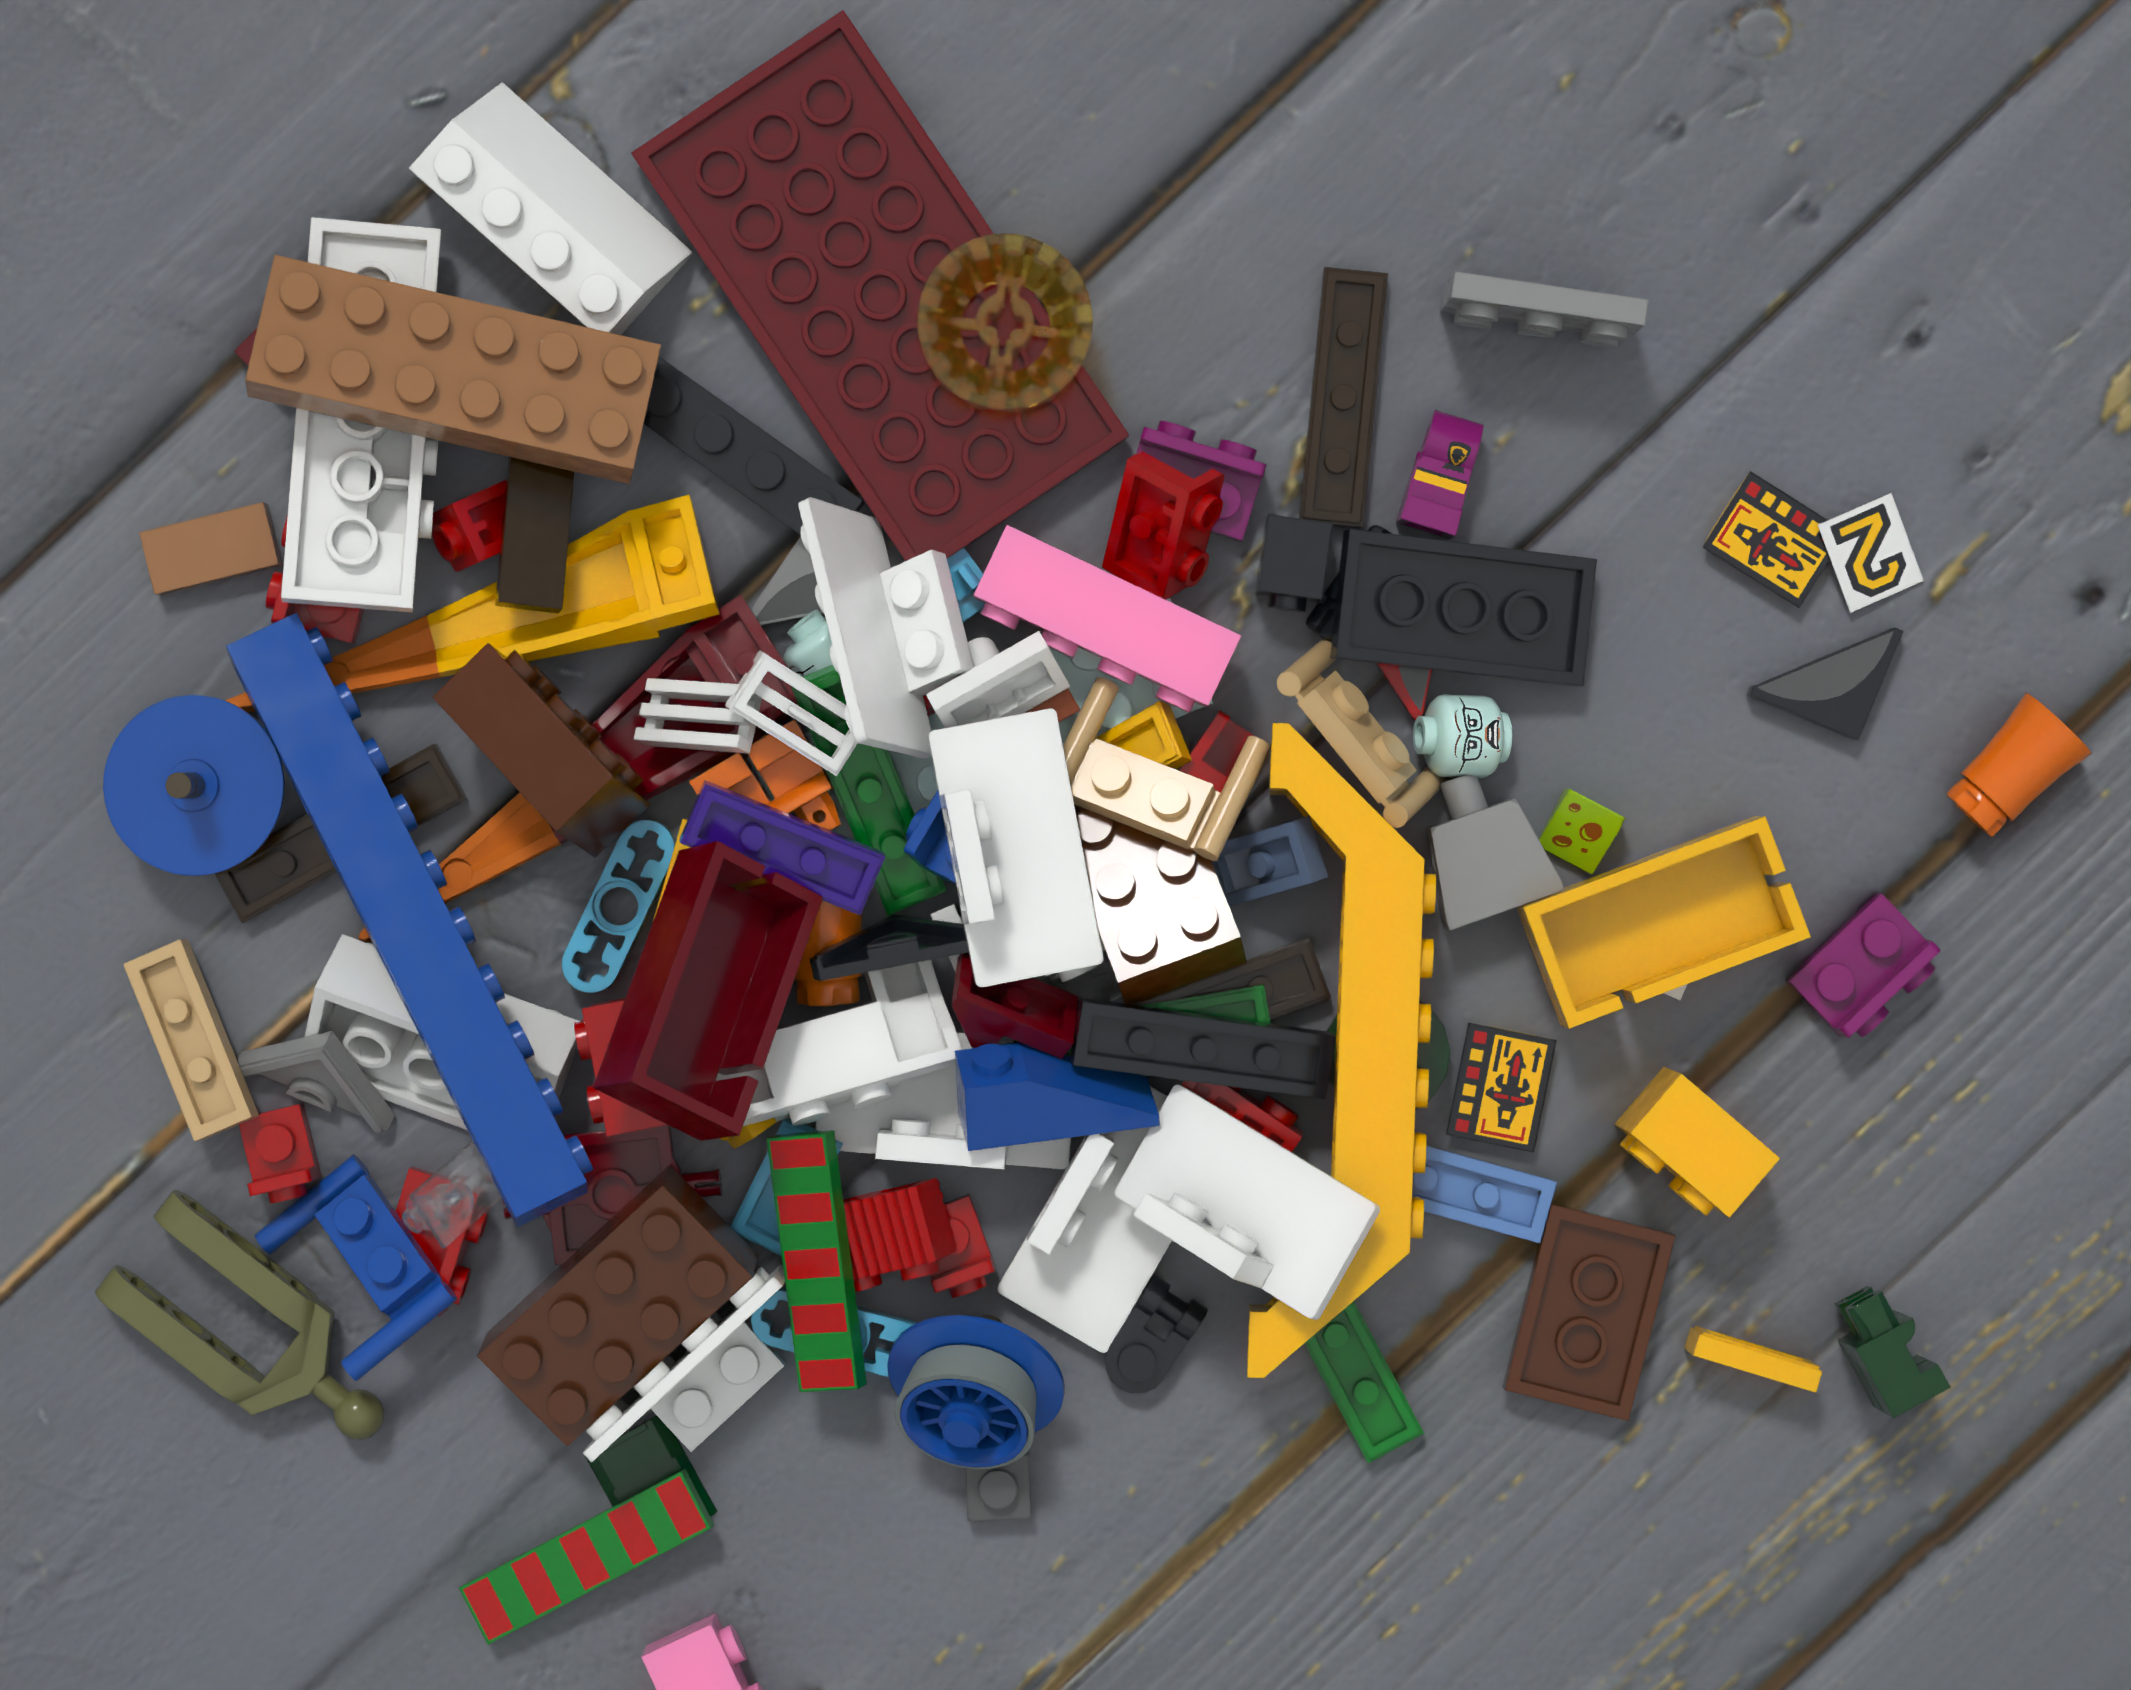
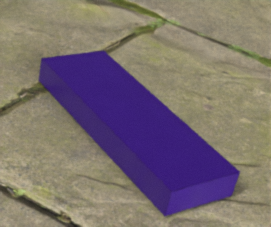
(785, 844)

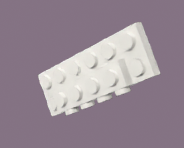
(355, 483)

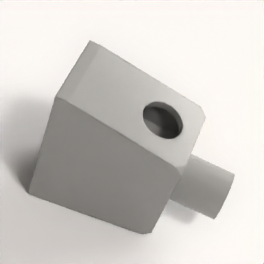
(1485, 857)

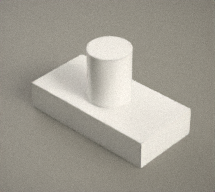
(999, 682)

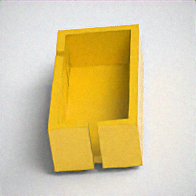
(1662, 921)

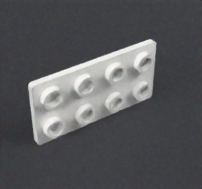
(889, 627)
(1015, 847)
(925, 1127)
(1245, 1203)
(1086, 1248)
(709, 1381)

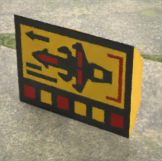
(1770, 539)
(1501, 1087)

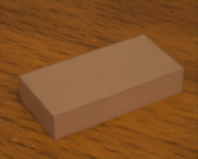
(210, 548)

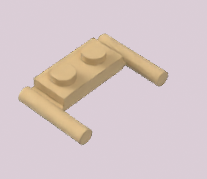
(1366, 748)
(1150, 793)

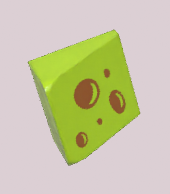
(1580, 830)

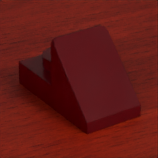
(1016, 1009)

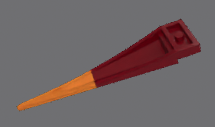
(710, 651)

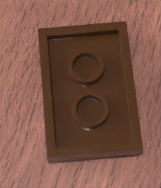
(1588, 1312)

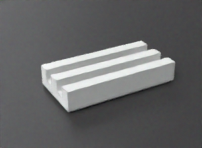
(752, 683)
(660, 710)

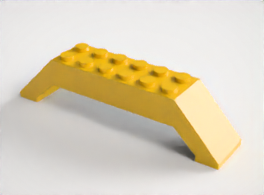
(1375, 1031)

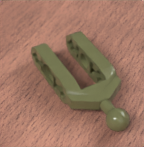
(299, 1369)

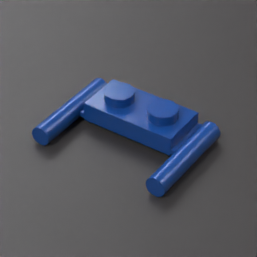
(377, 1251)

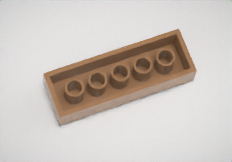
(451, 369)

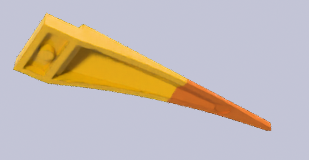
(618, 589)

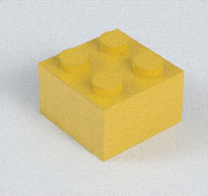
(1696, 1141)

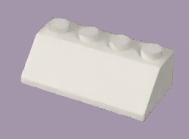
(551, 211)
(373, 1025)

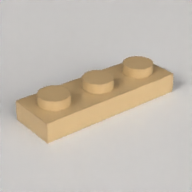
(191, 1040)

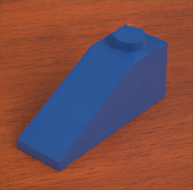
(1030, 1096)

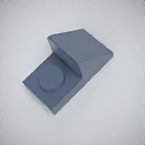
(1270, 861)

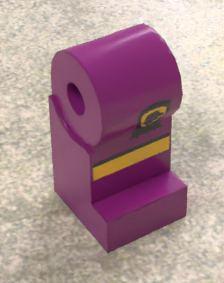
(1441, 475)

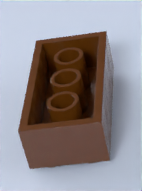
(618, 1306)

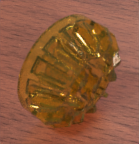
(1010, 263)

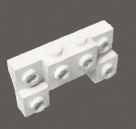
(857, 1050)

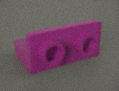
(1242, 478)
(1864, 968)

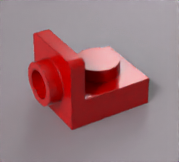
(470, 527)
(280, 1153)
(964, 1269)

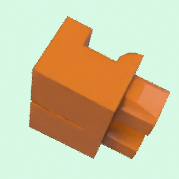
(791, 777)

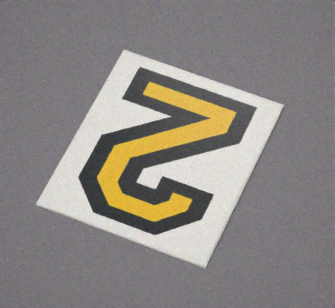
(1870, 552)

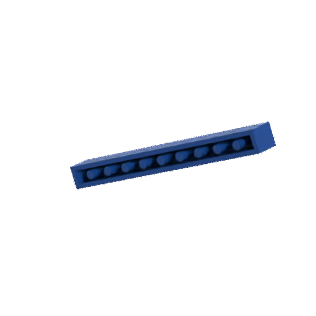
(408, 920)

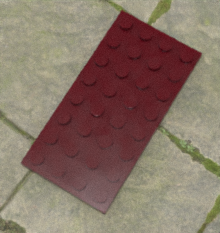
(822, 229)

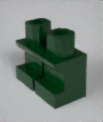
(1880, 1354)

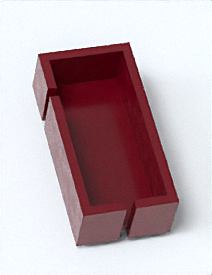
(708, 991)

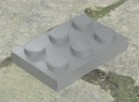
(1542, 308)

